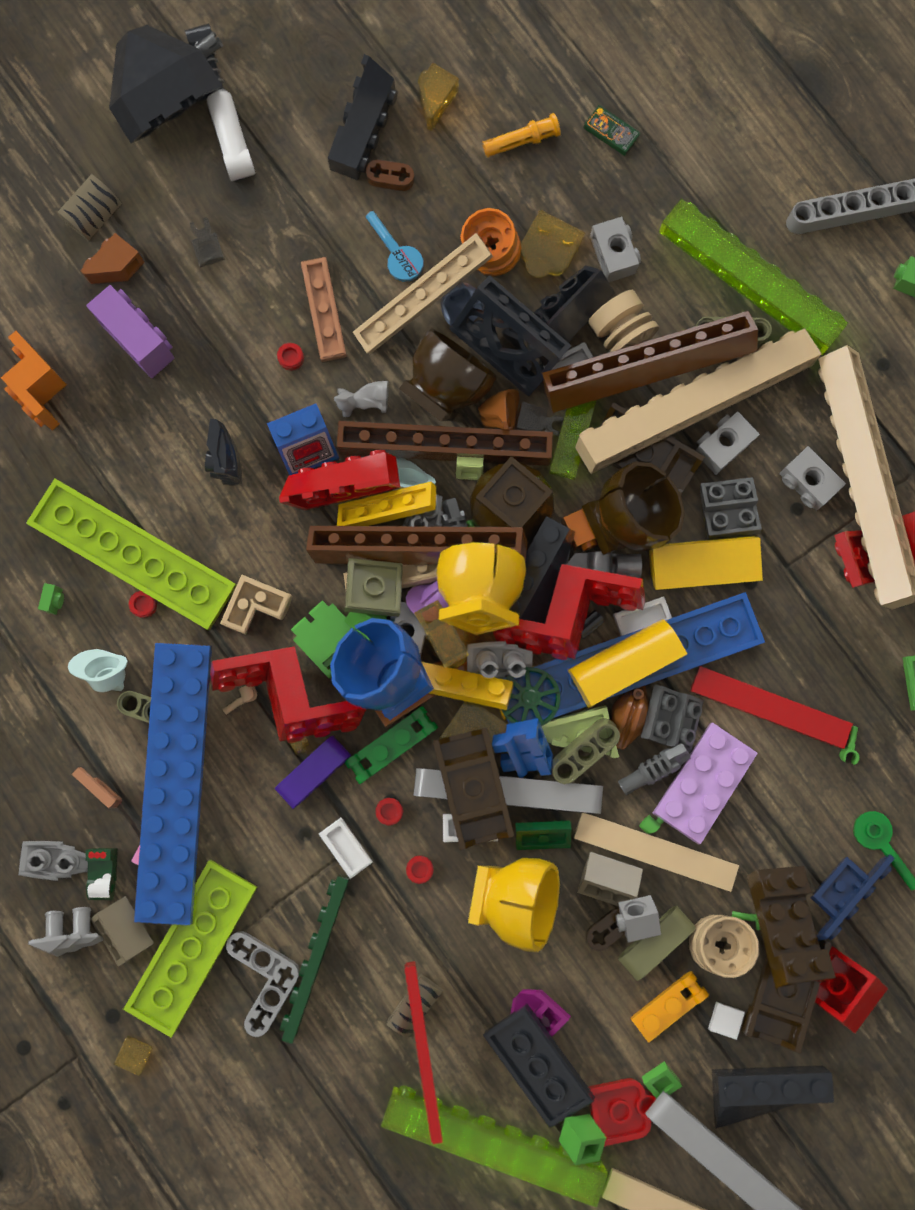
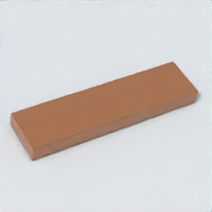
(323, 309)

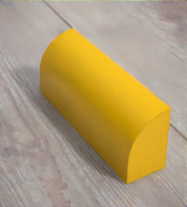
(706, 563)
(627, 662)

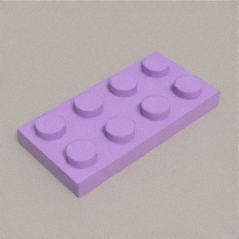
(705, 783)

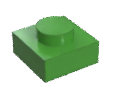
(51, 599)
(661, 1079)

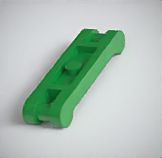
(391, 745)

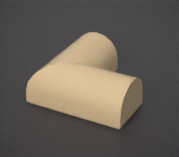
(253, 596)

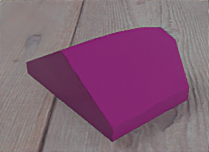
(545, 1008)

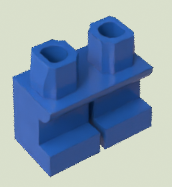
(526, 748)

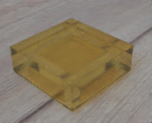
(133, 1055)

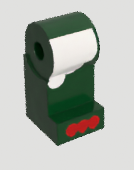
(101, 873)

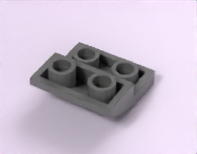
(730, 508)
(672, 718)

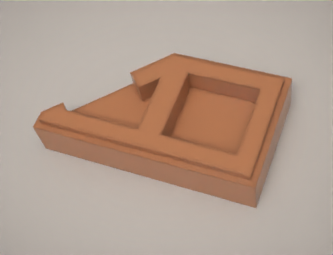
(98, 788)

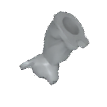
(369, 396)

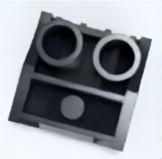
(223, 457)

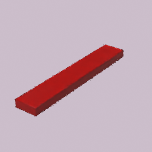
(771, 707)
(423, 1052)

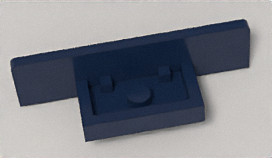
(844, 890)

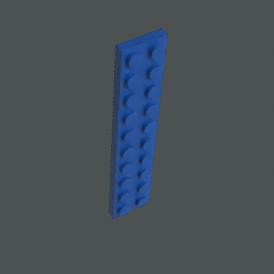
(704, 633)
(173, 784)

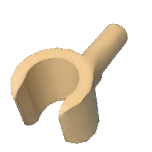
(247, 695)

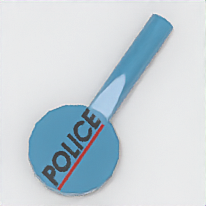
(405, 261)

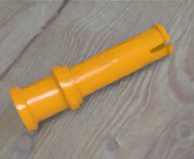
(531, 133)

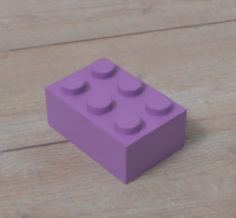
(132, 330)

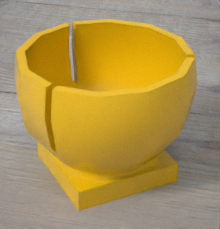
(476, 595)
(517, 901)

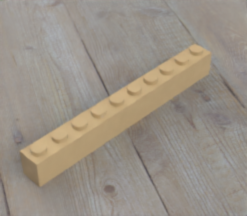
(697, 400)
(869, 478)

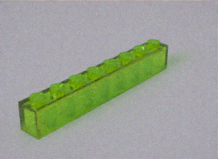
(751, 275)
(496, 1146)

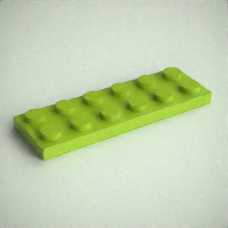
(190, 950)

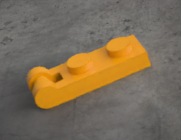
(668, 1006)

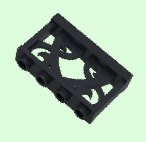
(484, 340)

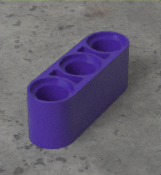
(312, 772)

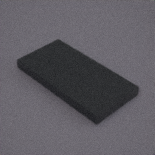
(539, 1066)

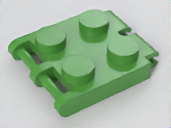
(322, 635)

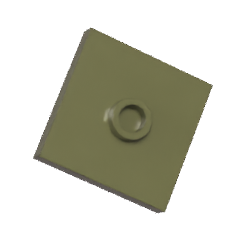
(373, 587)

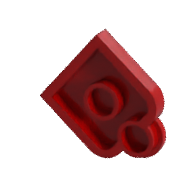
(621, 1110)

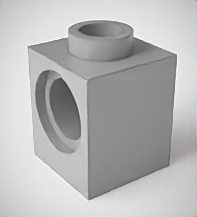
(638, 918)

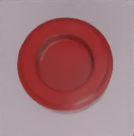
(290, 356)
(142, 605)
(389, 811)
(419, 869)

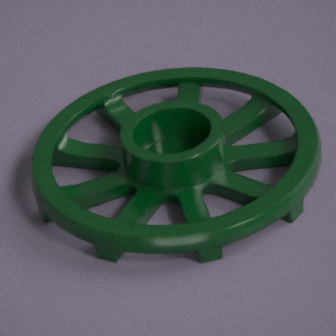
(530, 696)

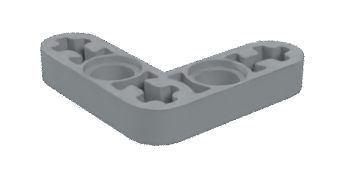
(271, 972)

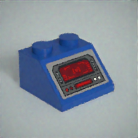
(303, 439)

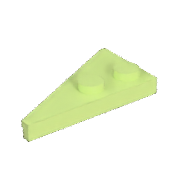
(567, 728)

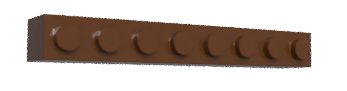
(651, 361)
(444, 442)
(404, 543)

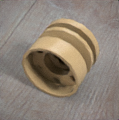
(621, 321)
(739, 948)

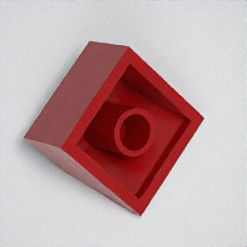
(851, 994)

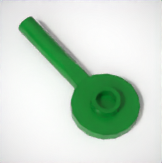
(875, 832)

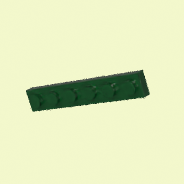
(309, 969)

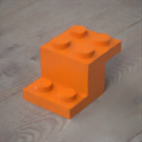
(32, 382)

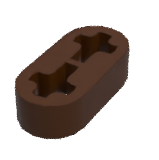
(390, 175)

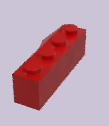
(341, 481)

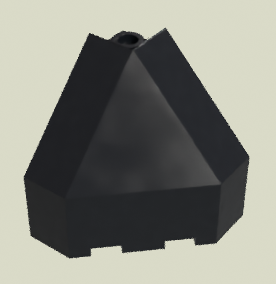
(156, 80)

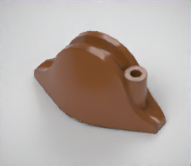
(500, 410)
(630, 715)

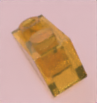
(441, 635)

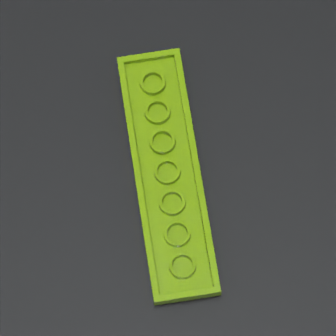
(132, 554)

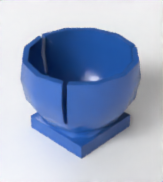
(379, 672)

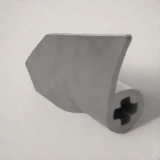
(613, 563)

